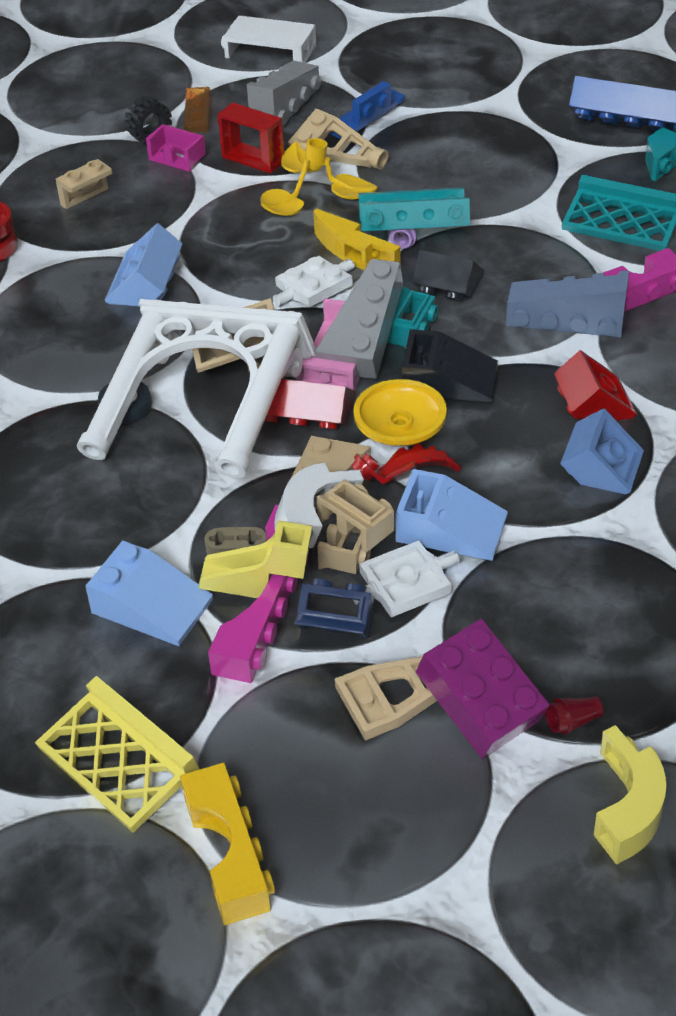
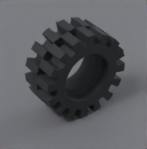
(141, 112)

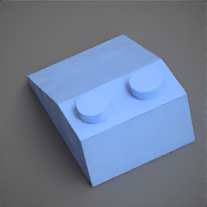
(146, 594)

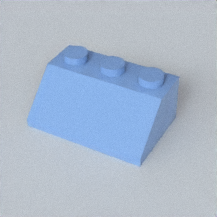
(145, 268)

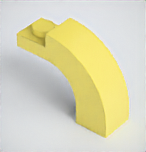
(633, 821)

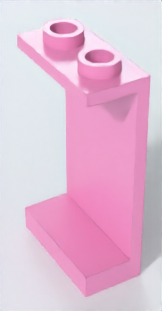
(324, 370)

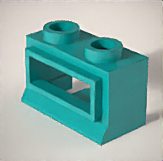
(414, 302)

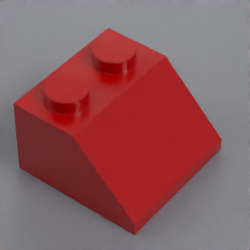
(591, 388)

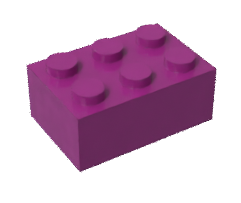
(481, 688)

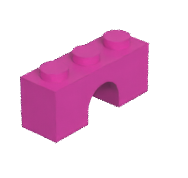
(654, 283)

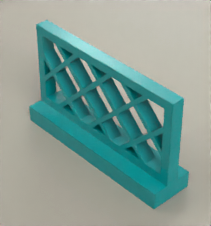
(626, 199)

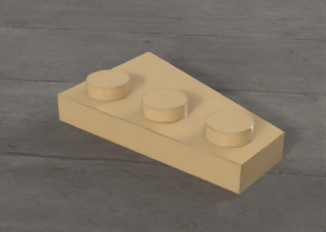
(335, 453)

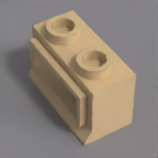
(358, 509)
(334, 555)

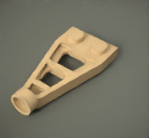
(320, 124)
(368, 703)

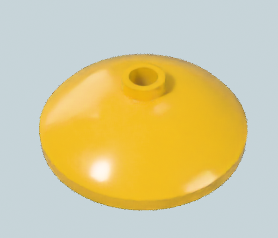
(400, 412)

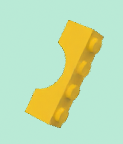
(238, 879)

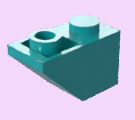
(661, 153)

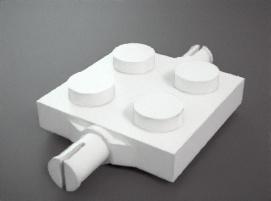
(313, 281)
(407, 577)

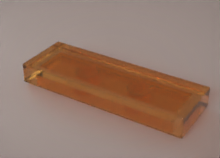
(197, 109)

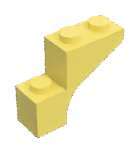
(249, 568)

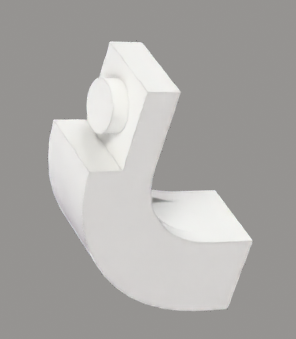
(302, 492)

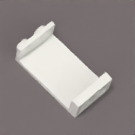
(271, 33)

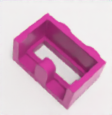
(168, 141)

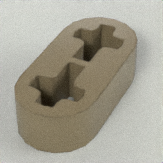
(233, 538)

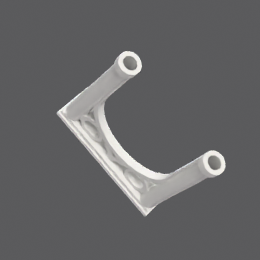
(160, 336)

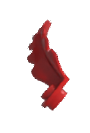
(402, 462)

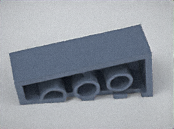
(570, 305)

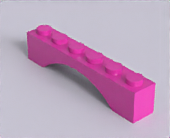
(243, 641)

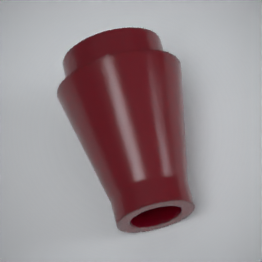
(571, 713)

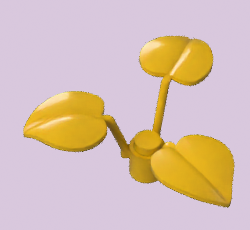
(311, 160)

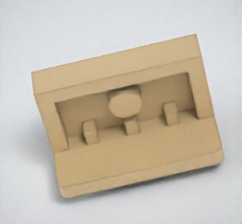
(82, 183)

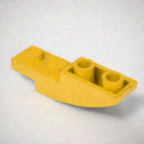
(348, 242)

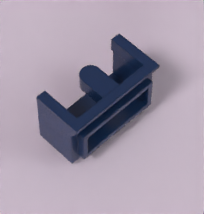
(335, 622)

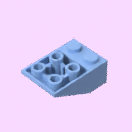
(448, 517)

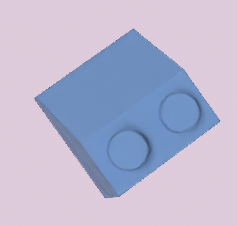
(602, 454)

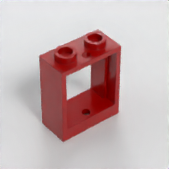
(271, 137)

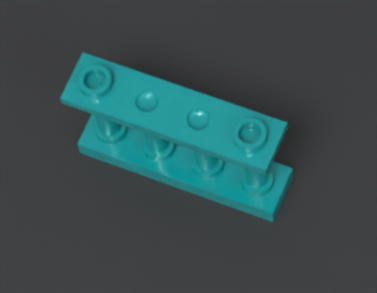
(414, 209)

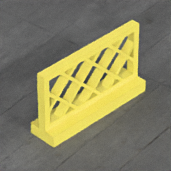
(134, 726)

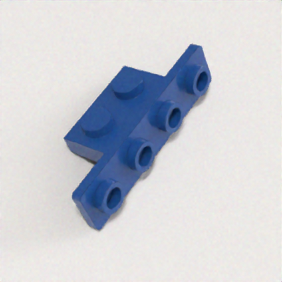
(371, 106)

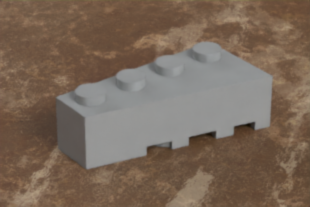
(284, 90)
(365, 319)

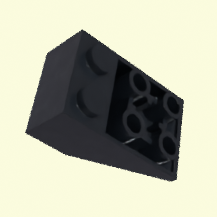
(449, 366)

